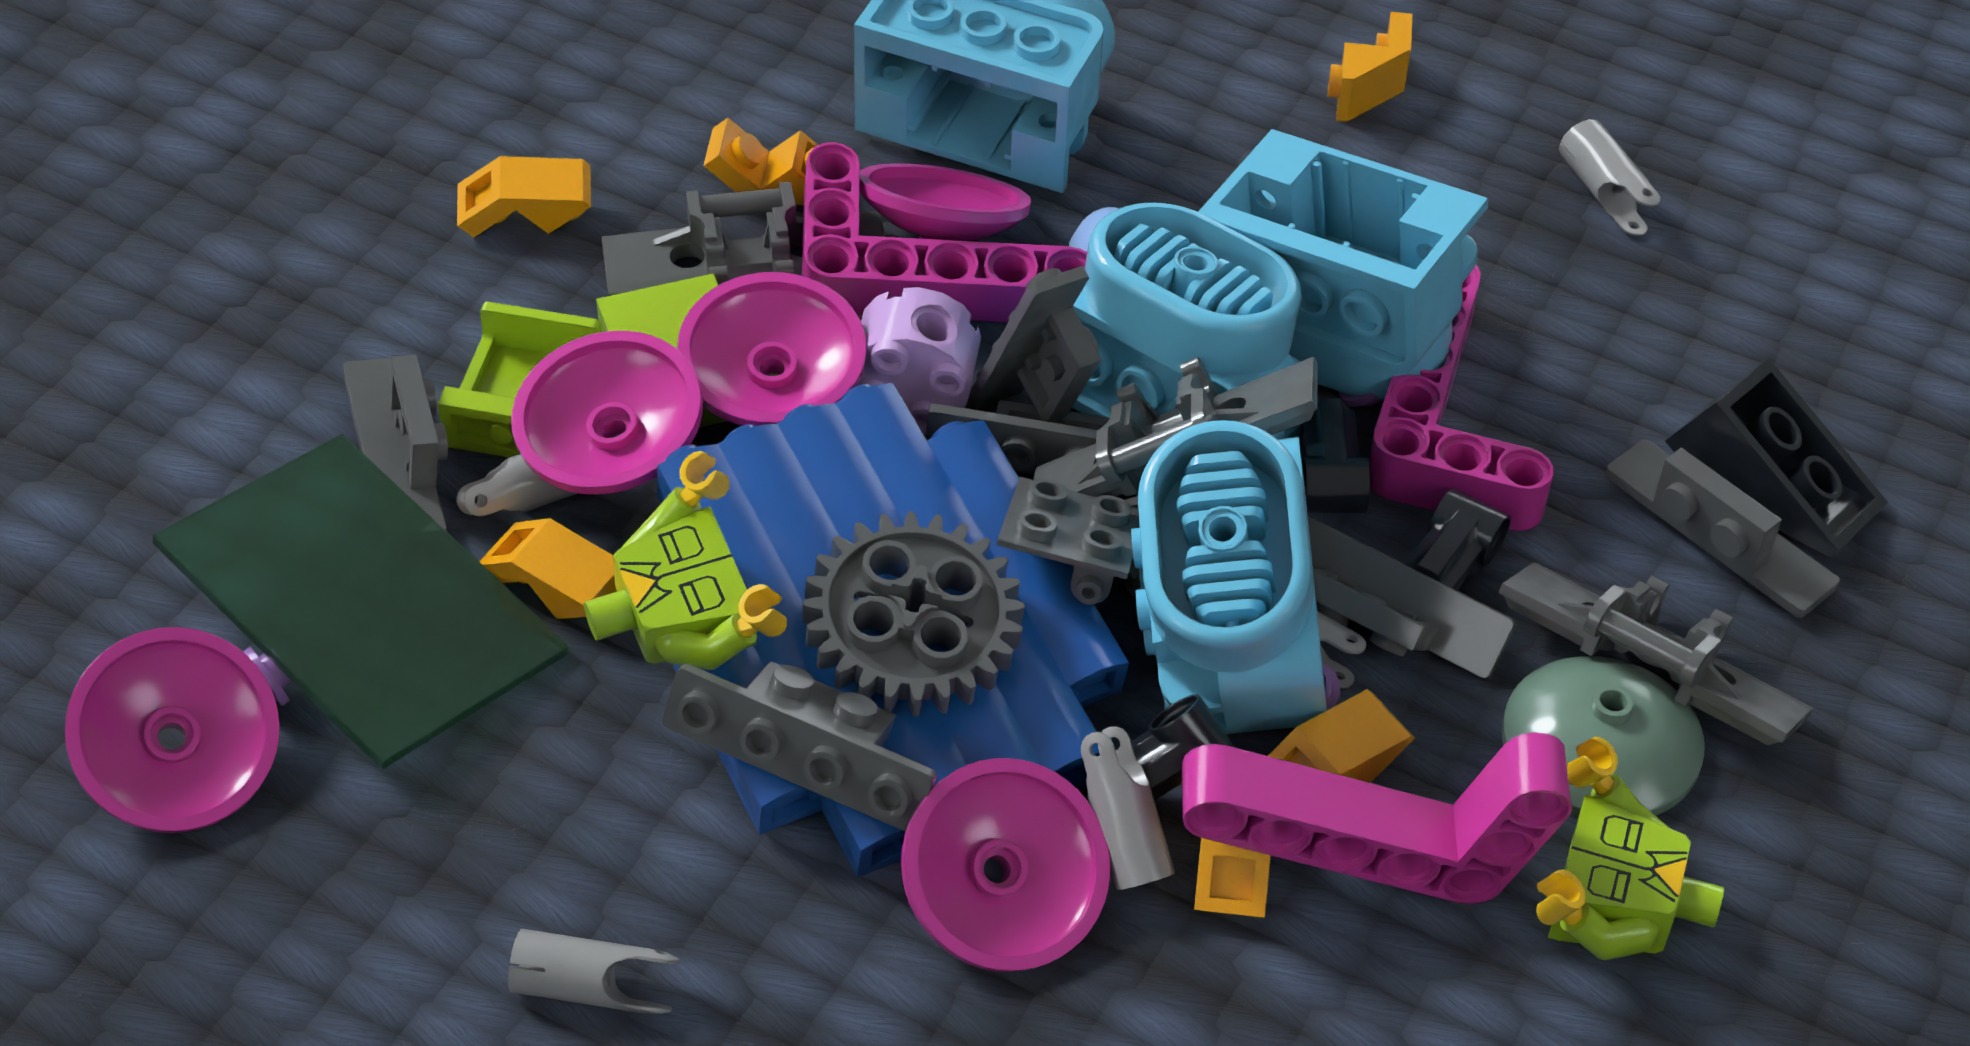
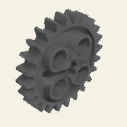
(913, 613)

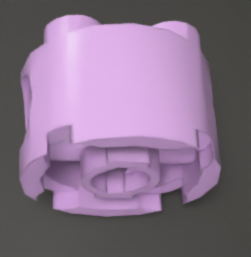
(922, 348)

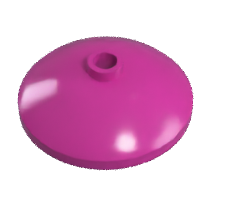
(942, 201)
(769, 327)
(600, 390)
(181, 683)
(1049, 858)

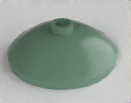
(1627, 705)

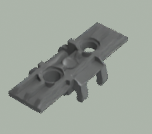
(647, 257)
(1137, 431)
(1629, 621)

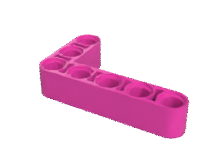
(979, 275)
(1421, 461)
(1382, 833)

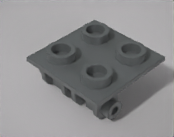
(1074, 530)

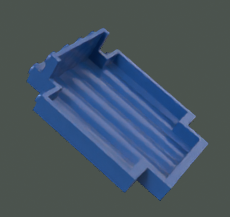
(848, 465)

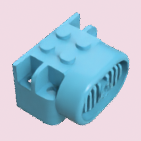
(983, 80)
(1371, 251)
(1179, 290)
(1230, 576)

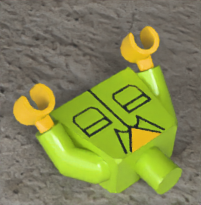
(683, 584)
(1621, 869)

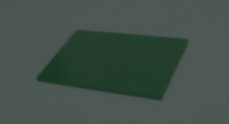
(361, 599)

